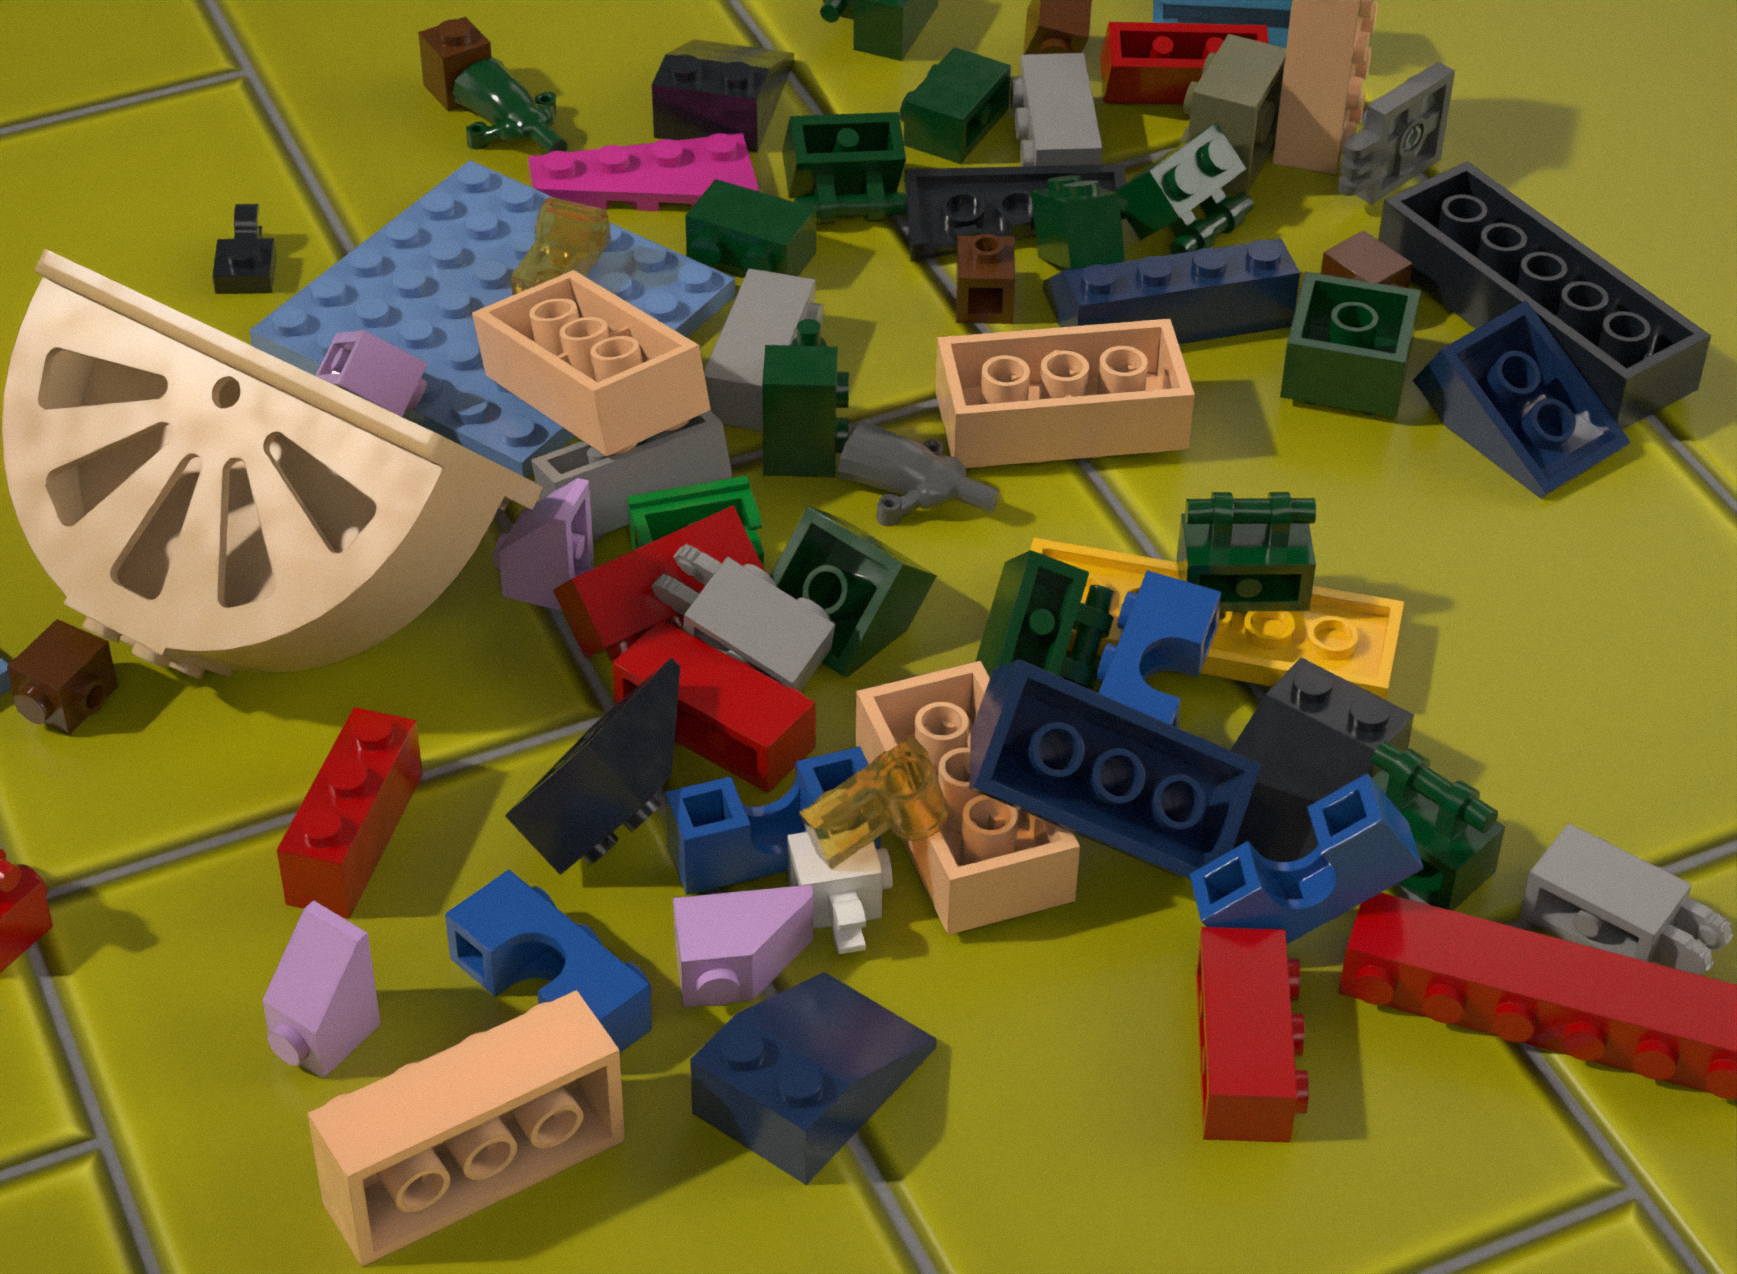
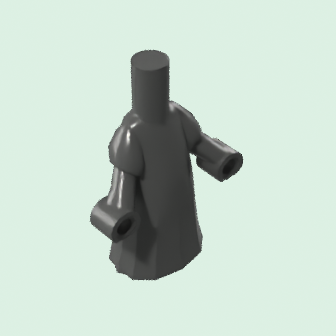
(908, 469)

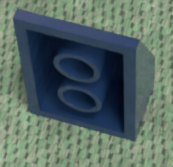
(1521, 402)
(804, 1072)

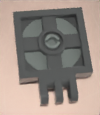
(1399, 136)

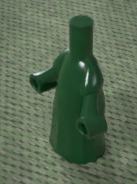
(506, 104)

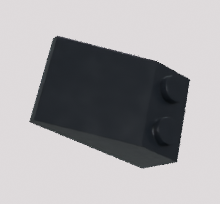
(718, 90)
(1311, 740)
(604, 777)

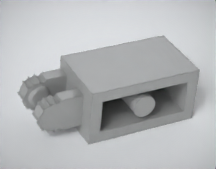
(749, 617)
(1620, 904)

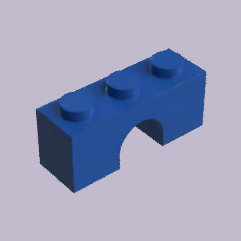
(1164, 629)
(727, 843)
(1359, 854)
(519, 934)

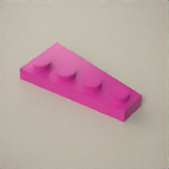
(644, 172)

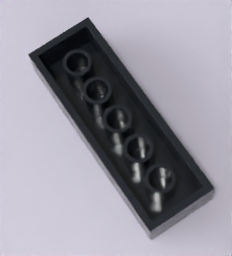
(1491, 251)

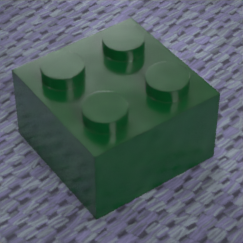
(1350, 344)

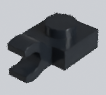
(247, 260)

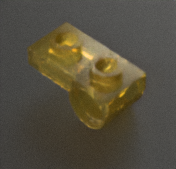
(566, 240)
(890, 793)

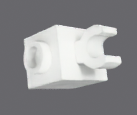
(844, 894)

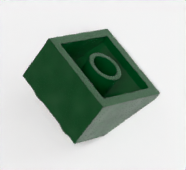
(856, 581)

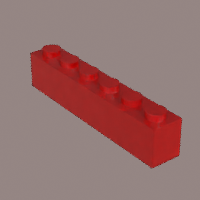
(1544, 992)

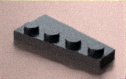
(982, 201)

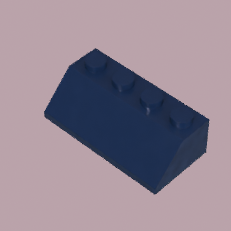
(1201, 291)
(1107, 770)

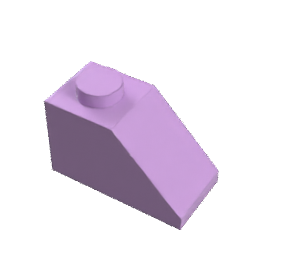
(374, 371)
(547, 546)
(739, 941)
(321, 993)

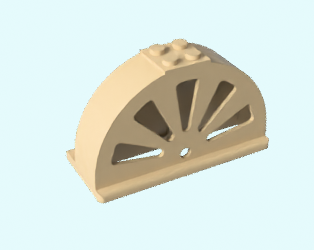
(222, 494)

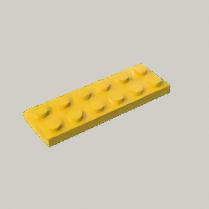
(1341, 631)

